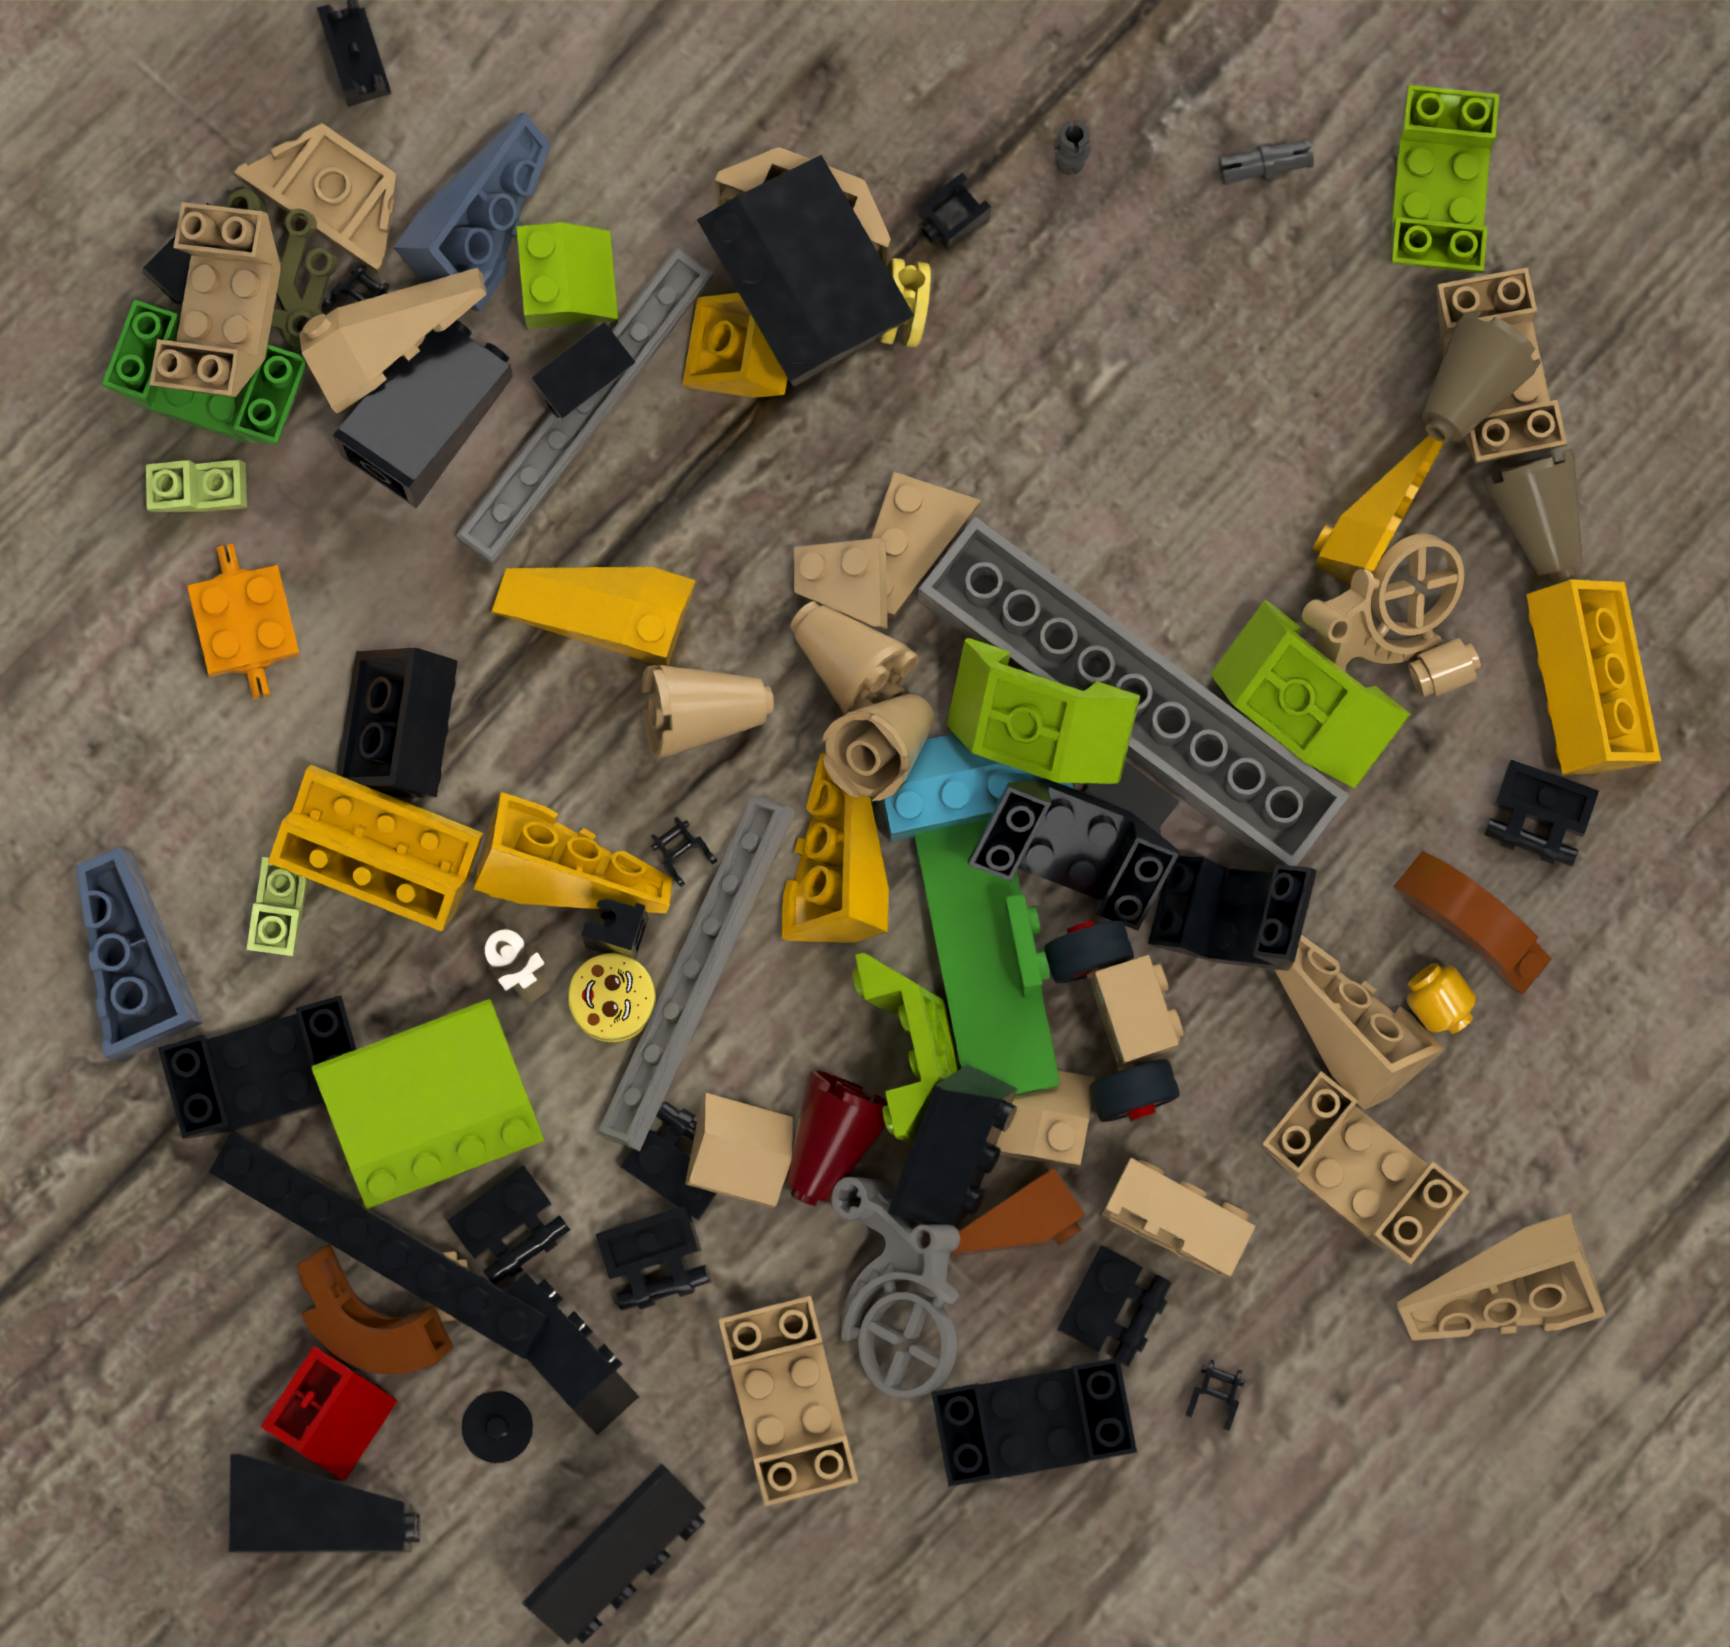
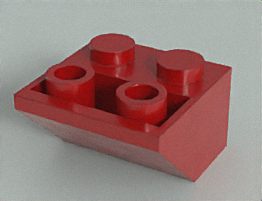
(329, 1413)

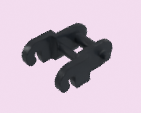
(348, 289)
(680, 828)
(1223, 1376)

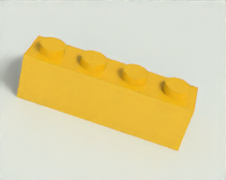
(1592, 676)

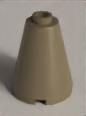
(1476, 375)
(1542, 512)

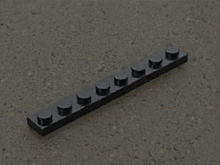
(380, 1245)

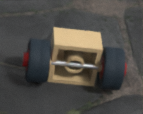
(1132, 1013)

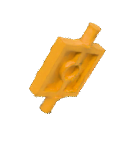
(243, 621)

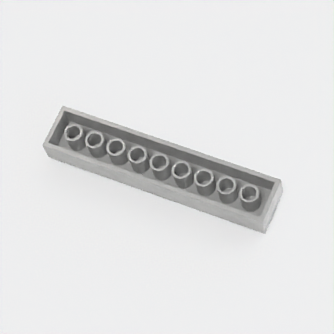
(1179, 728)

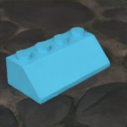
(948, 789)

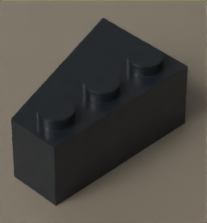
(571, 1364)

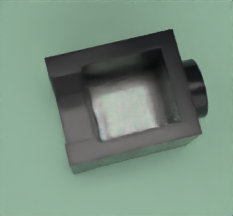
(952, 213)

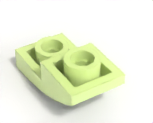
(196, 487)
(277, 910)

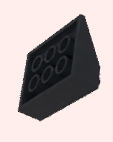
(805, 269)
(615, 1555)

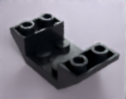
(1076, 845)
(1233, 913)
(254, 1070)
(1034, 1422)

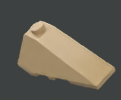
(364, 338)
(1050, 1123)
(1521, 1281)

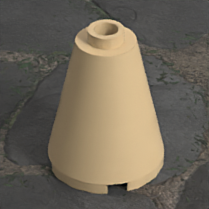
(699, 707)
(877, 748)

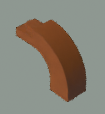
(1476, 918)
(360, 1334)

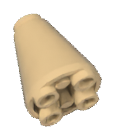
(852, 658)

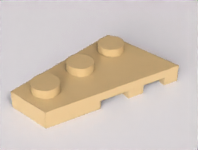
(917, 526)

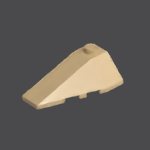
(1358, 1036)

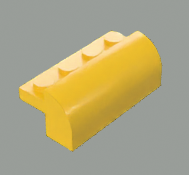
(377, 848)

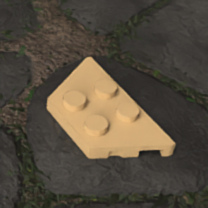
(337, 184)

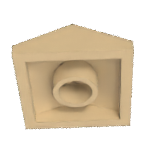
(740, 1151)

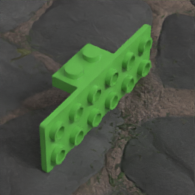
(988, 962)

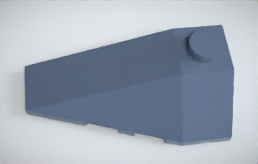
(478, 210)

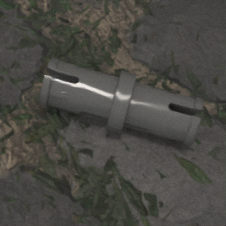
(1072, 147)
(1266, 161)

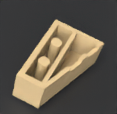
(1179, 1218)

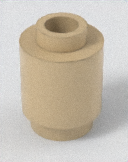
(1444, 668)

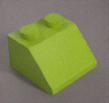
(566, 275)

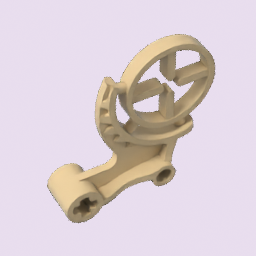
(1346, 625)

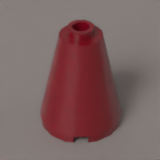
(831, 1135)

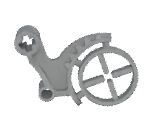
(911, 1254)

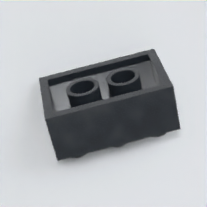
(397, 721)
(954, 1148)

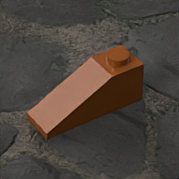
(1026, 1219)

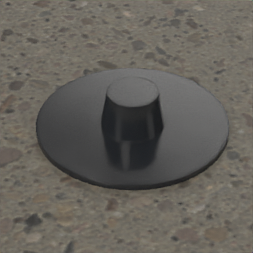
(497, 1427)

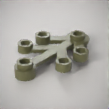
(290, 266)

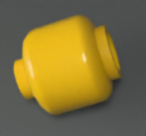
(1441, 998)

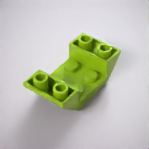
(1443, 179)
(1306, 698)
(1039, 722)
(931, 1035)

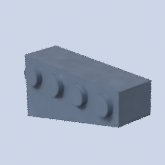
(133, 963)

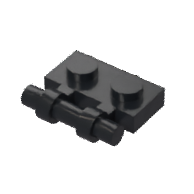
(1545, 799)
(665, 1166)
(501, 1213)
(648, 1244)
(1101, 1298)

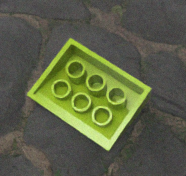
(428, 1103)

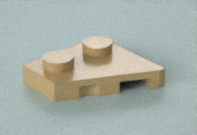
(845, 578)

